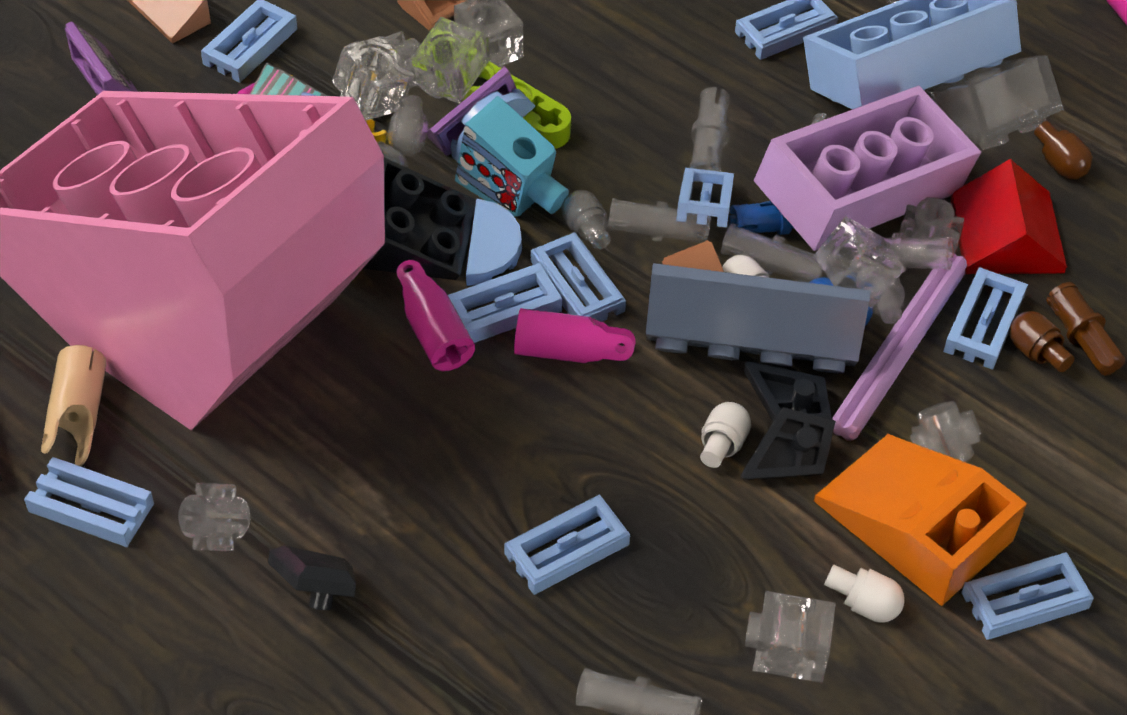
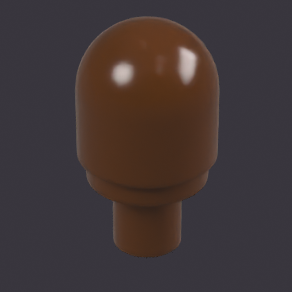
(1064, 151)
(1040, 340)

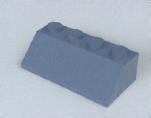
(756, 317)

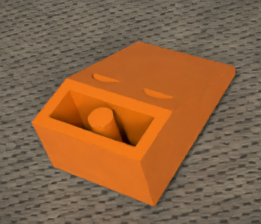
(924, 513)

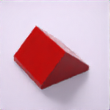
(1008, 224)

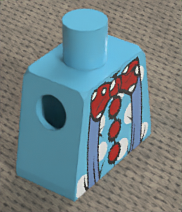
(508, 161)

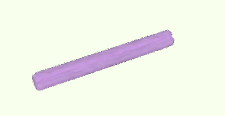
(897, 349)

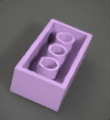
(865, 164)

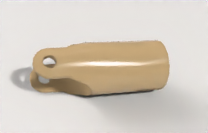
(75, 398)

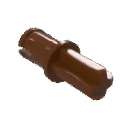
(1085, 328)

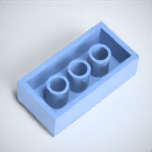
(909, 47)

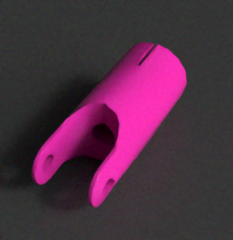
(434, 319)
(570, 337)

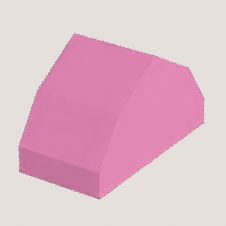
(191, 232)

